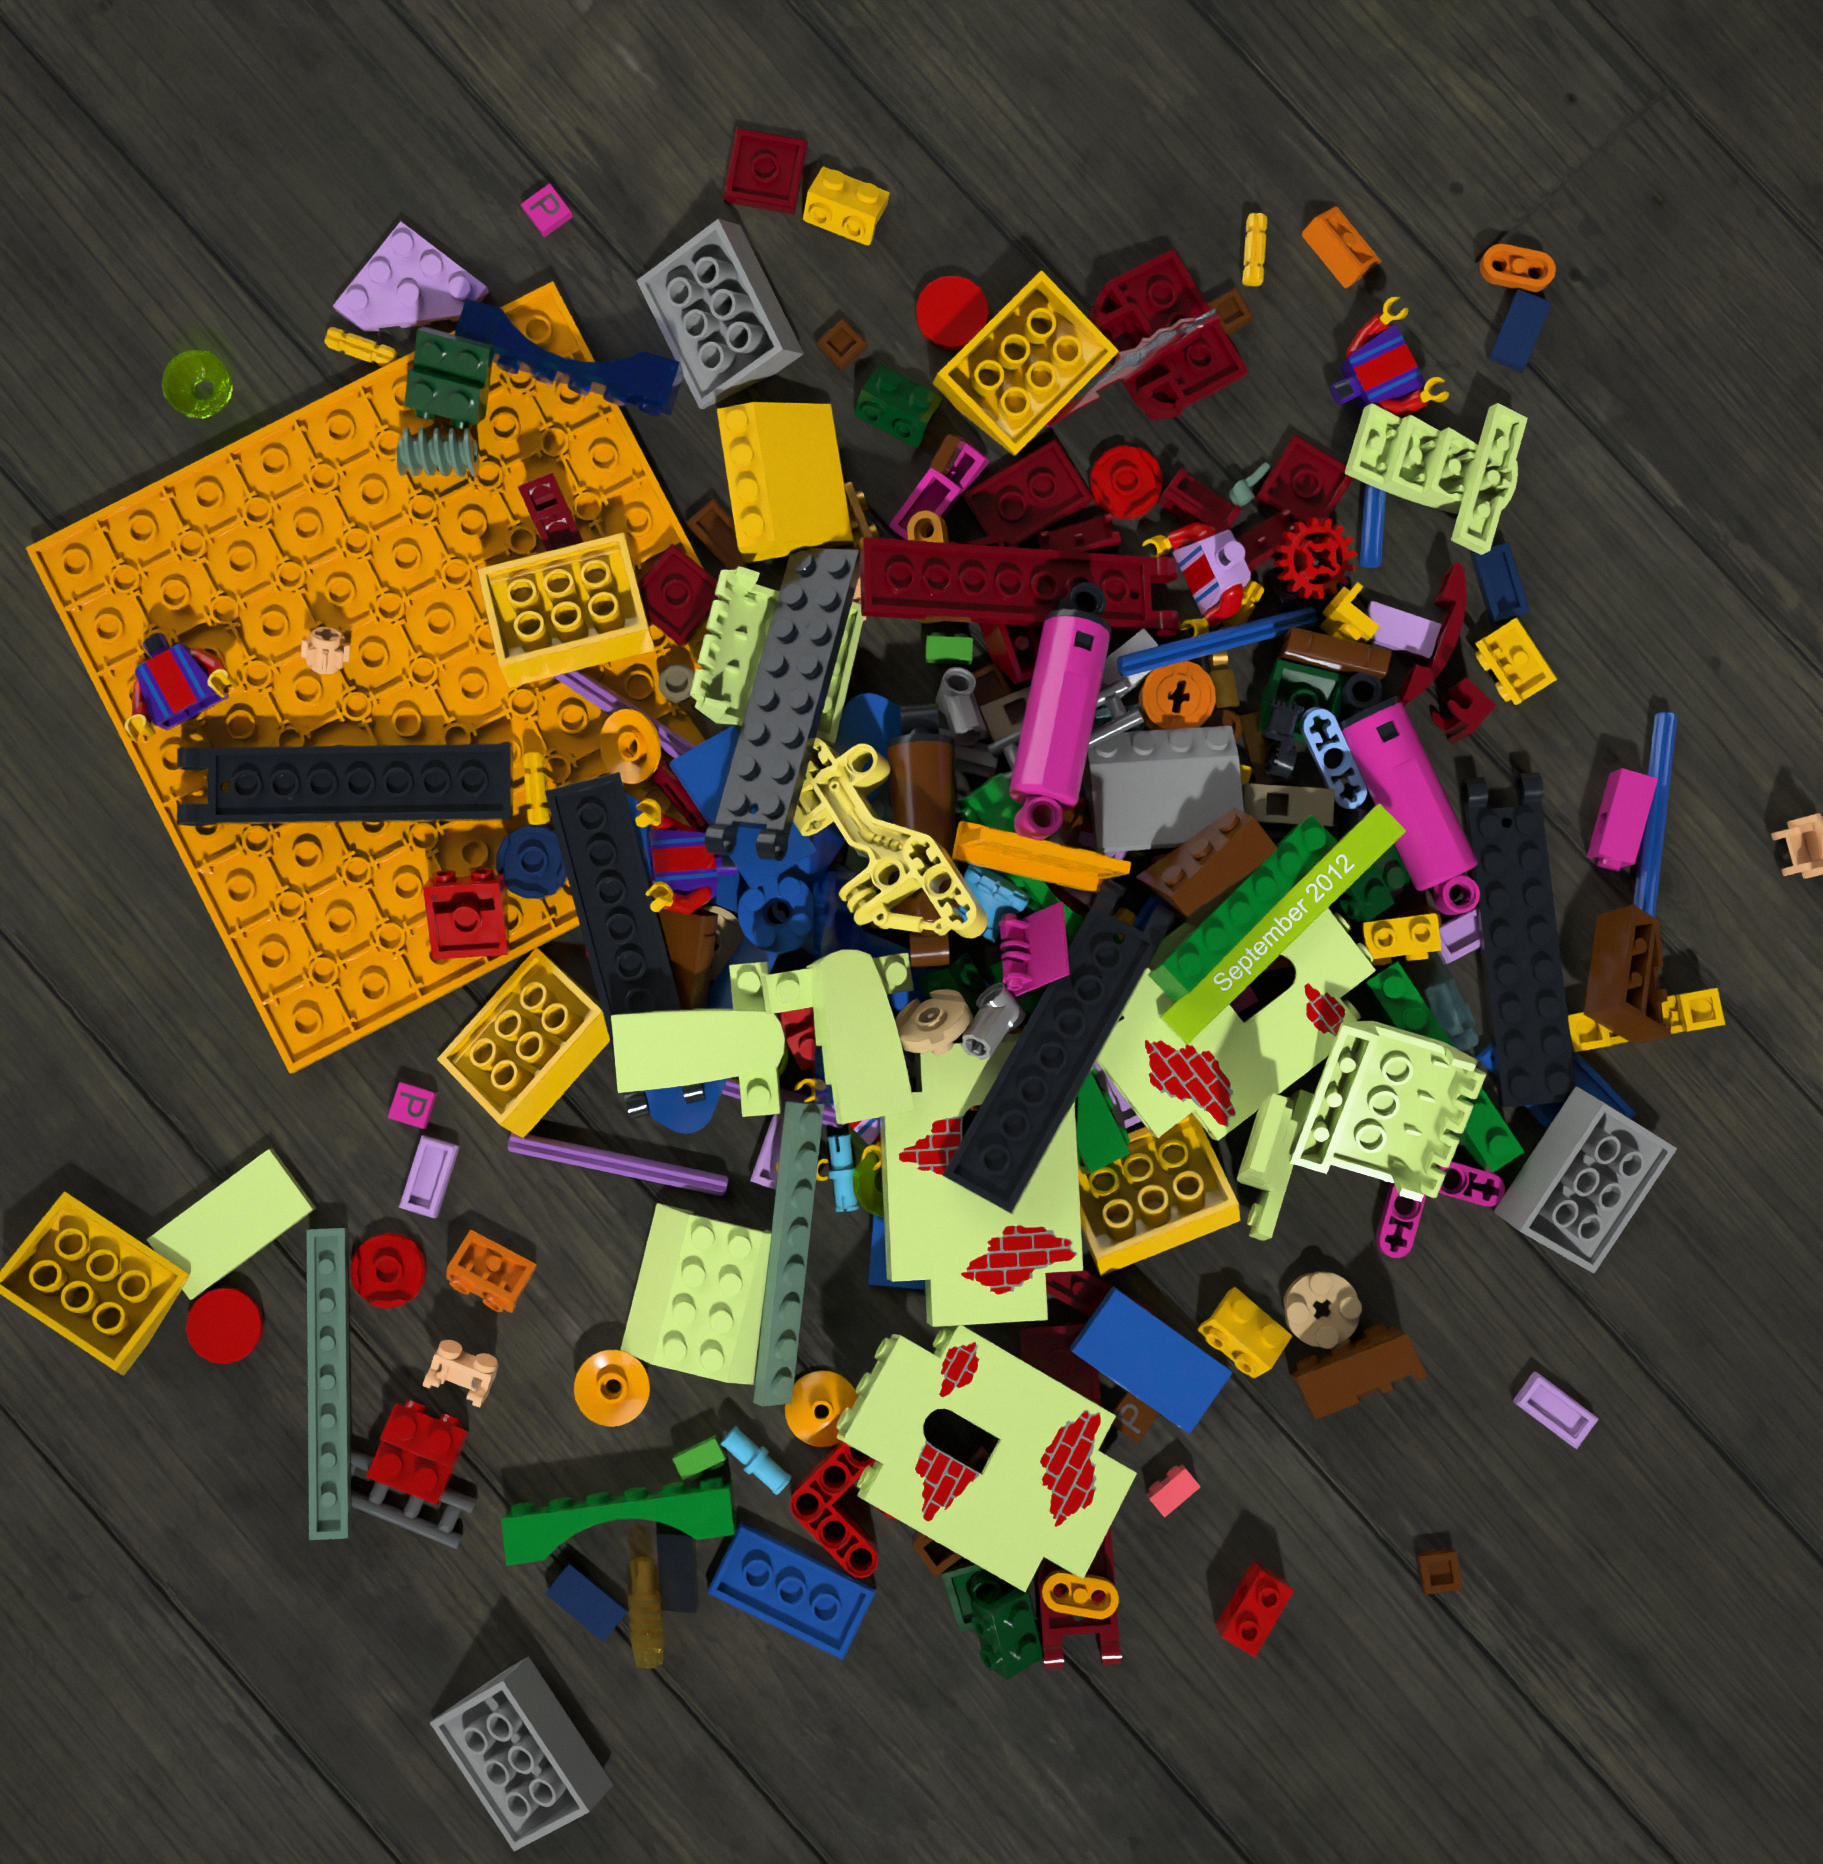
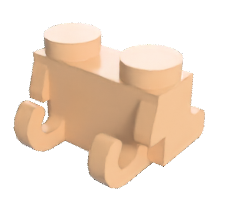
(1805, 845)
(462, 1369)

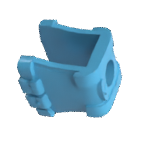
(995, 895)

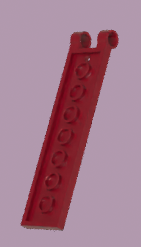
(1007, 584)
(1049, 1352)

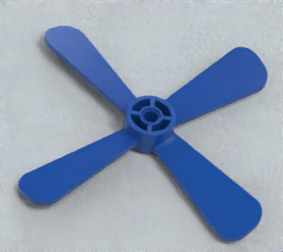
(864, 720)

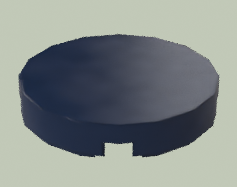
(531, 862)

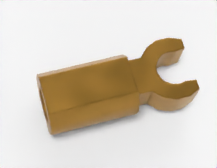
(1223, 680)

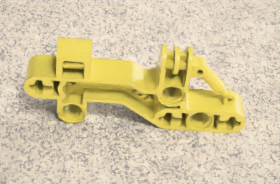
(840, 797)

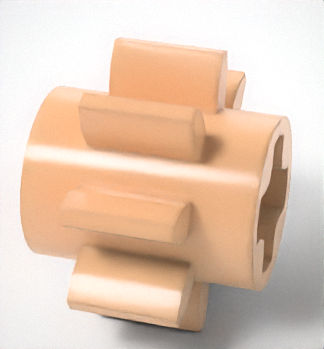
(325, 650)

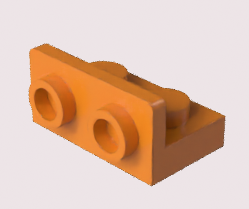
(489, 1272)

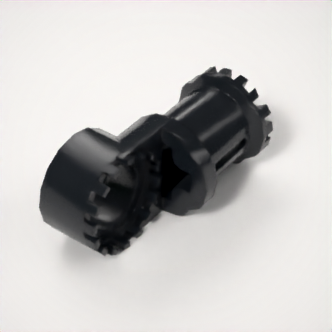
(1281, 729)

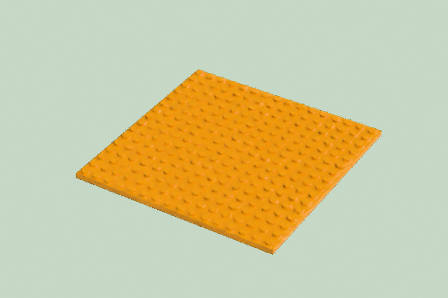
(324, 532)

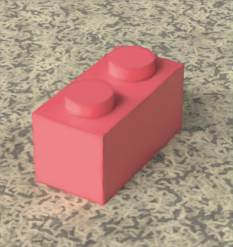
(1172, 1490)

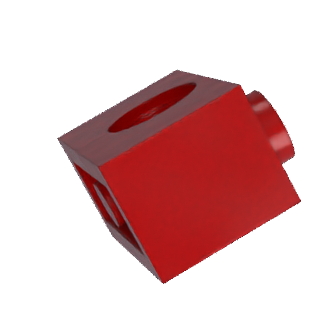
(1254, 1608)

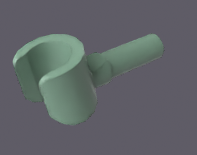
(1241, 492)

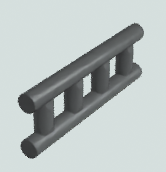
(1122, 721)
(409, 1517)

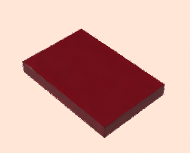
(1028, 495)

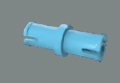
(842, 1172)
(756, 1460)

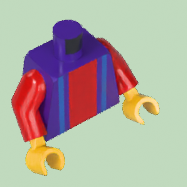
(1383, 369)
(175, 686)
(679, 863)

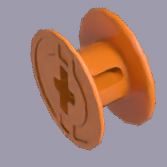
(1196, 690)

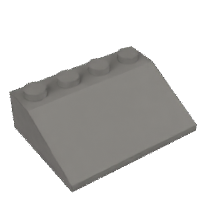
(719, 314)
(1160, 786)
(1584, 1180)
(522, 1755)

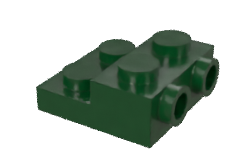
(449, 378)
(1375, 888)

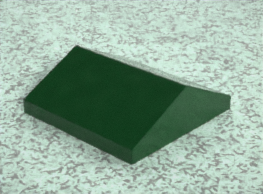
(1302, 687)
(967, 1582)

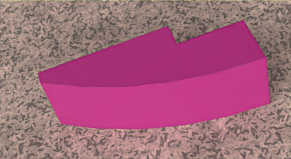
(941, 491)

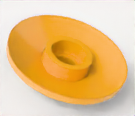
(630, 745)
(817, 1389)
(598, 1401)

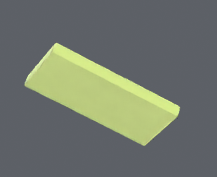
(233, 1222)

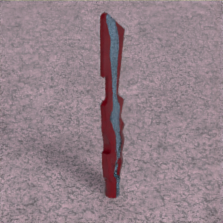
(1136, 361)

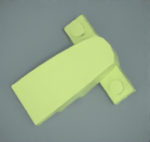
(1442, 467)
(853, 1027)
(706, 1045)
(1268, 1156)

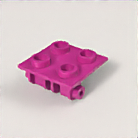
(1034, 949)

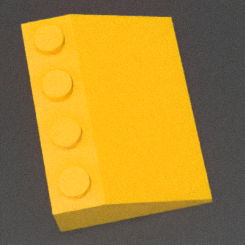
(1025, 364)
(784, 478)
(565, 610)
(528, 1044)
(1155, 1197)
(92, 1283)

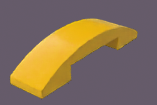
(1681, 1011)

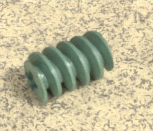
(437, 453)

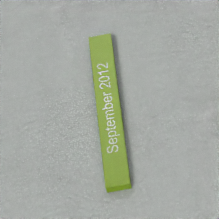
(1284, 923)

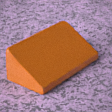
(1340, 246)

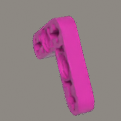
(1408, 1234)

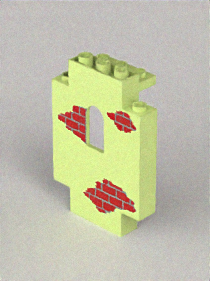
(1231, 1062)
(971, 1253)
(1039, 1490)

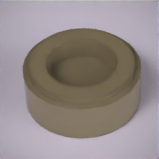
(676, 682)

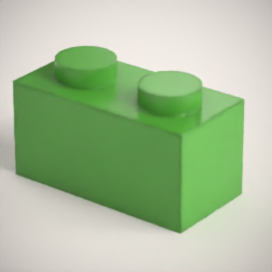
(949, 649)
(700, 1457)

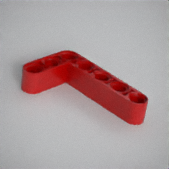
(830, 1510)

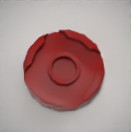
(951, 312)
(1126, 482)
(389, 1270)
(225, 1325)

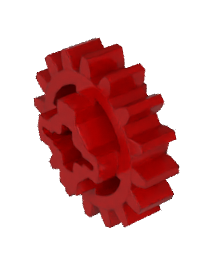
(1327, 546)

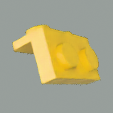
(845, 205)
(1346, 620)
(1515, 662)
(1402, 936)
(1245, 1334)

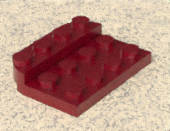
(1154, 299)

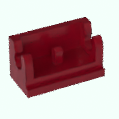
(1196, 503)
(1087, 536)
(1261, 540)
(1468, 710)

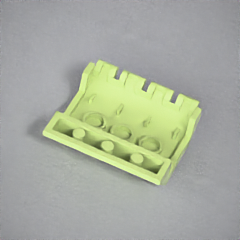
(736, 647)
(1389, 1107)
(700, 1297)

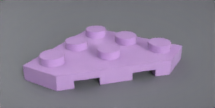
(407, 286)

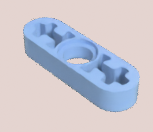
(1332, 729)

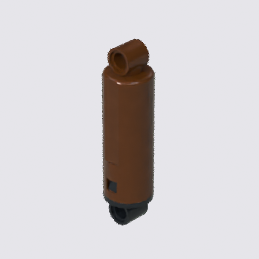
(924, 801)

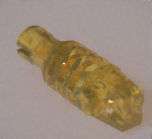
(645, 1615)

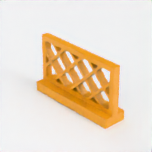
(1034, 858)

